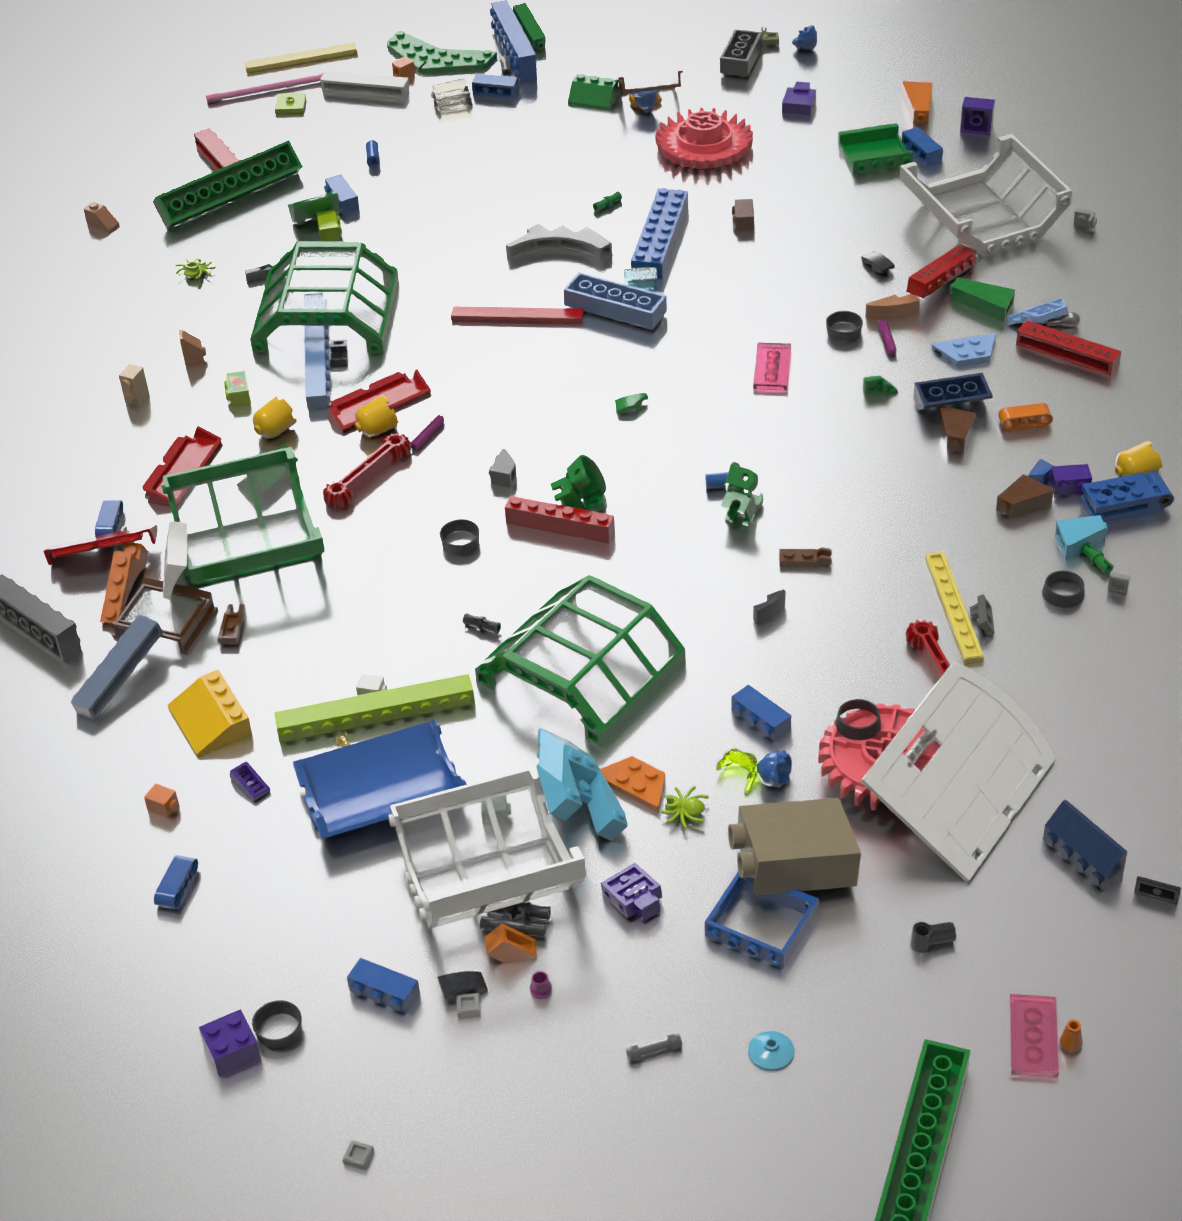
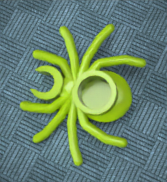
(192, 268)
(685, 807)

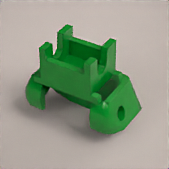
(584, 482)
(738, 501)

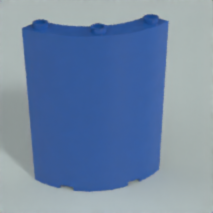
(363, 779)

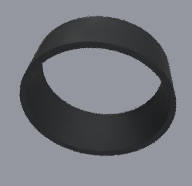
(844, 316)
(459, 525)
(1063, 601)
(858, 733)
(272, 1008)

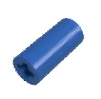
(372, 153)
(715, 480)

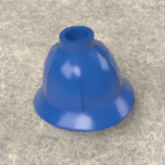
(646, 99)

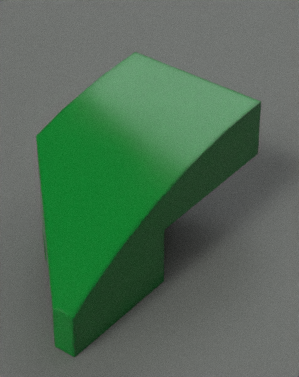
(877, 384)
(630, 402)

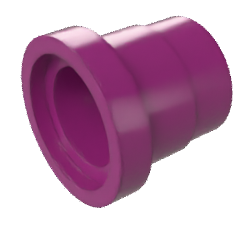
(540, 985)

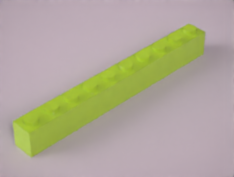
(374, 707)

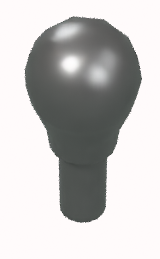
(1070, 320)

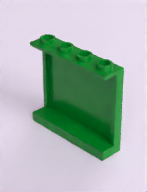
(873, 148)

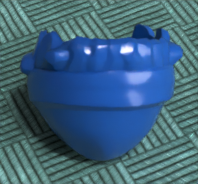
(806, 39)
(775, 768)

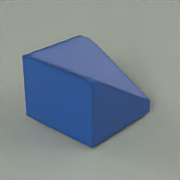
(1041, 471)

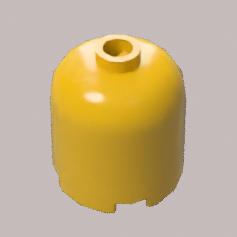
(273, 418)
(376, 418)
(1138, 460)

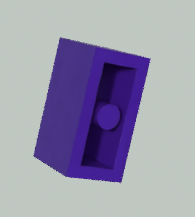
(1069, 478)

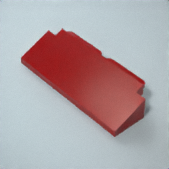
(395, 388)
(182, 455)
(100, 541)

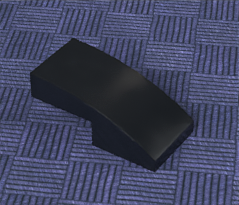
(878, 262)
(339, 352)
(768, 609)
(462, 982)

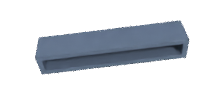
(116, 667)

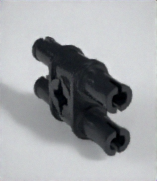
(517, 918)

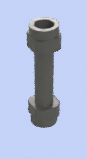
(673, 1042)

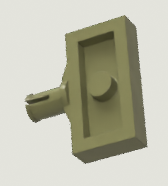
(769, 38)

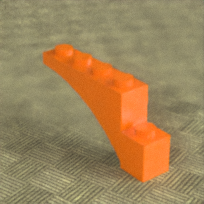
(123, 573)

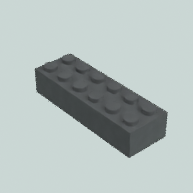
(38, 620)

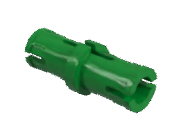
(607, 201)
(1097, 558)

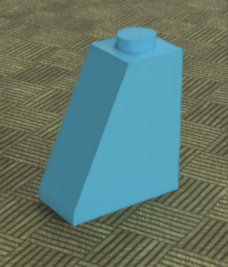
(1078, 531)

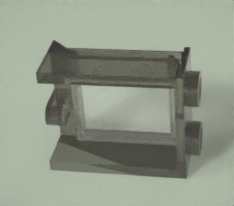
(451, 94)

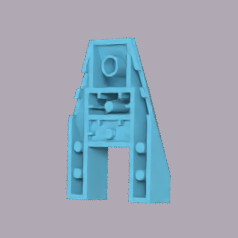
(572, 777)

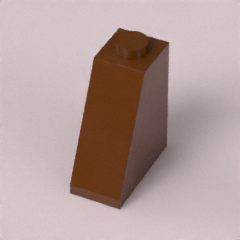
(956, 427)
(1023, 497)

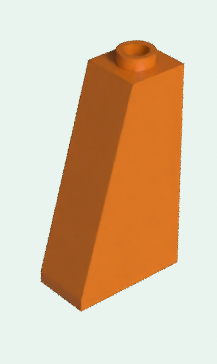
(917, 100)

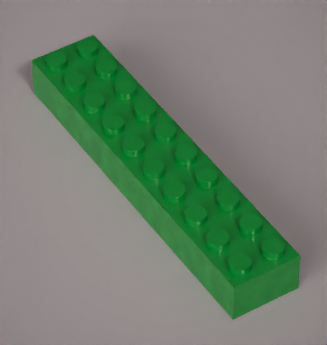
(227, 184)
(924, 1133)

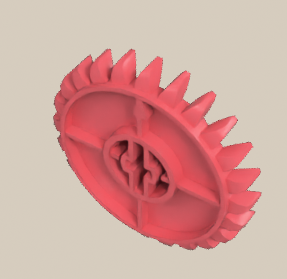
(704, 139)
(851, 759)

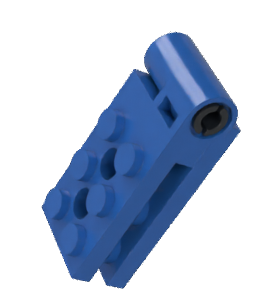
(1126, 496)

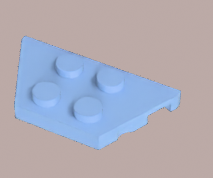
(1041, 313)
(966, 350)

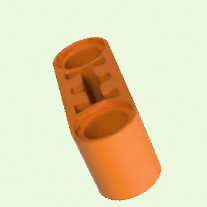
(1025, 416)

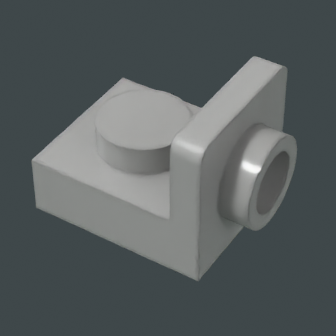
(1085, 218)

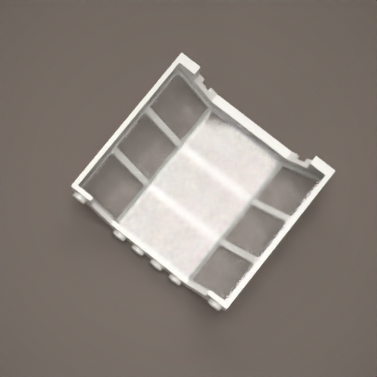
(998, 205)
(483, 848)

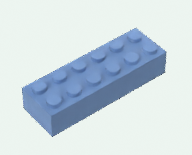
(615, 300)

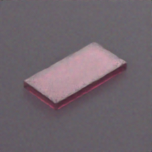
(772, 366)
(1033, 1035)

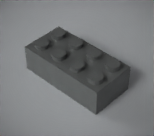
(740, 52)

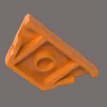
(636, 781)

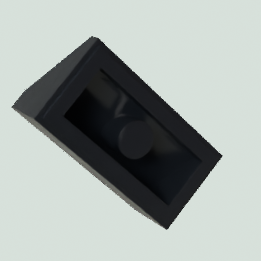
(1157, 889)

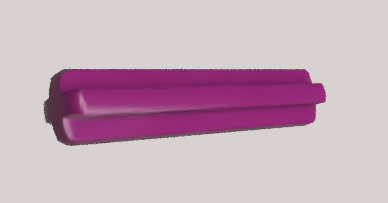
(887, 337)
(427, 432)

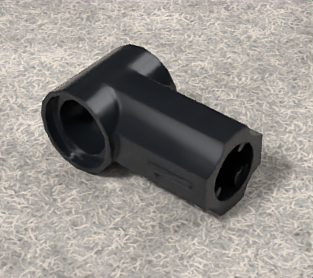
(925, 935)

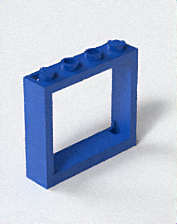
(792, 899)

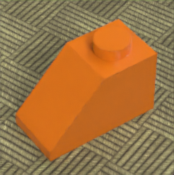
(510, 945)

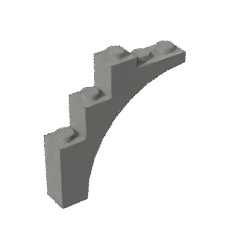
(561, 238)

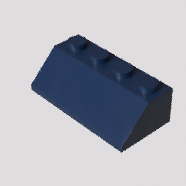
(951, 391)
(1085, 846)

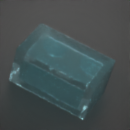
(641, 277)

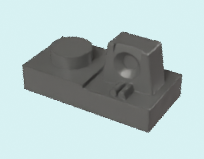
(983, 613)

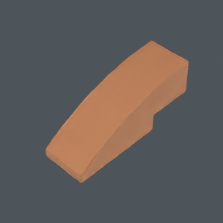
(893, 307)

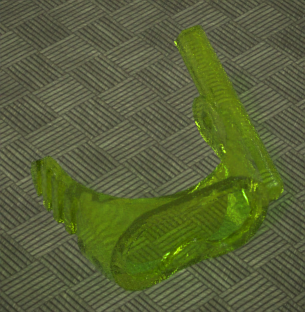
(743, 759)

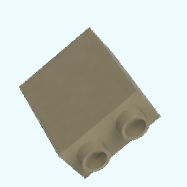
(795, 846)

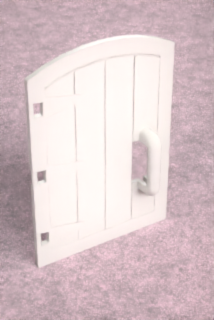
(971, 777)

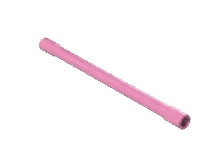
(214, 97)

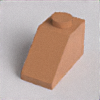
(100, 217)
(191, 348)

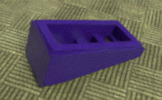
(246, 768)

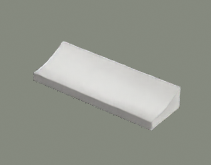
(175, 556)

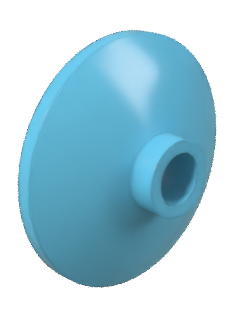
(771, 1057)

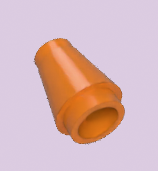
(1071, 1037)

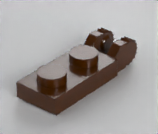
(805, 557)
(231, 625)

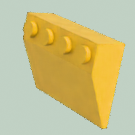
(210, 714)

